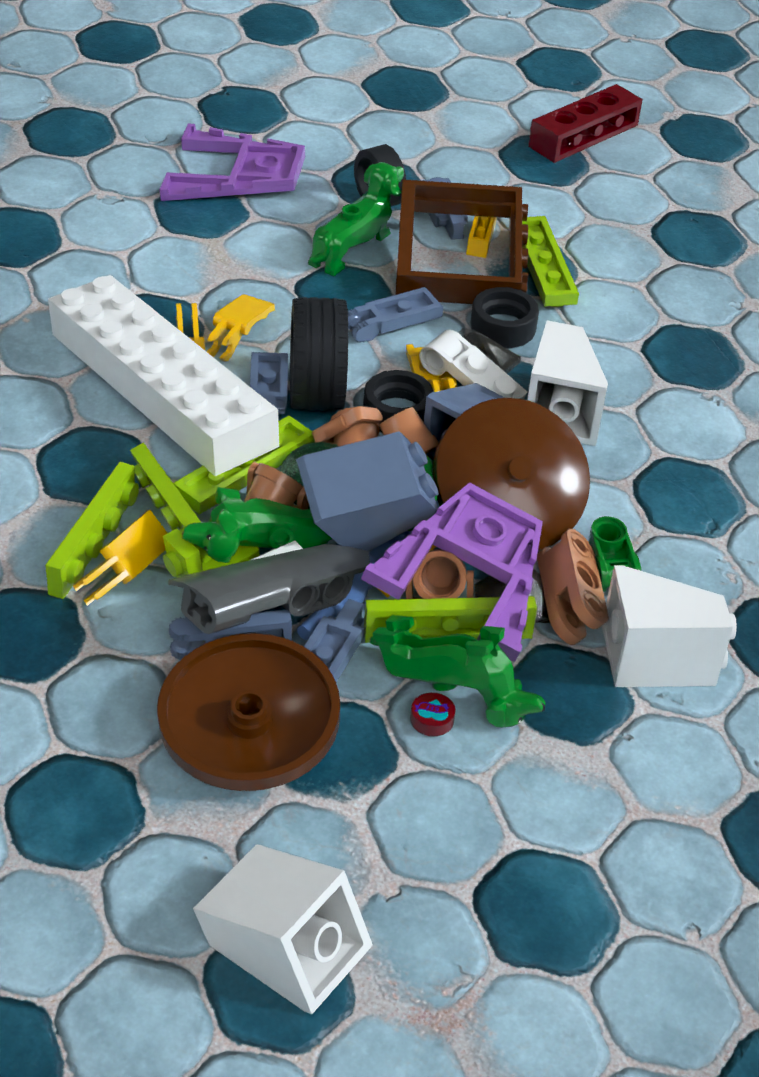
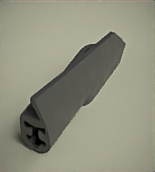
(295, 580)

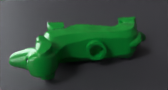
(359, 220)
(252, 524)
(459, 661)

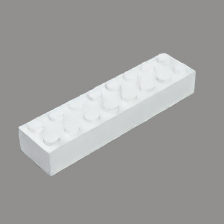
(165, 374)

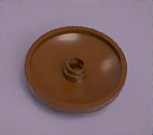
(520, 457)
(249, 712)

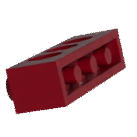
(585, 123)

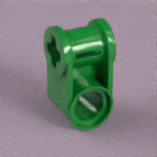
(611, 547)

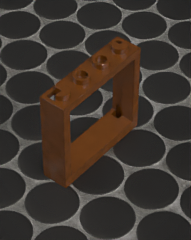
(461, 200)

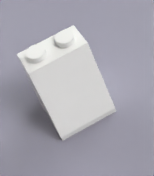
(569, 380)
(665, 631)
(286, 924)

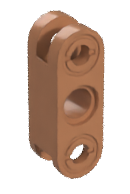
(572, 587)

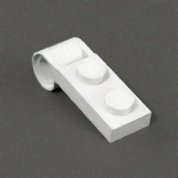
(467, 365)

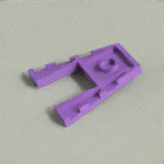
(256, 170)
(483, 534)

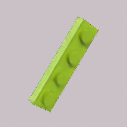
(548, 265)
(201, 485)
(164, 493)
(91, 530)
(440, 615)

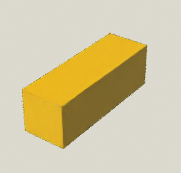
(480, 236)

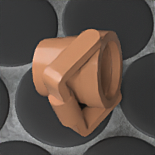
(350, 426)
(412, 427)
(274, 485)
(441, 577)

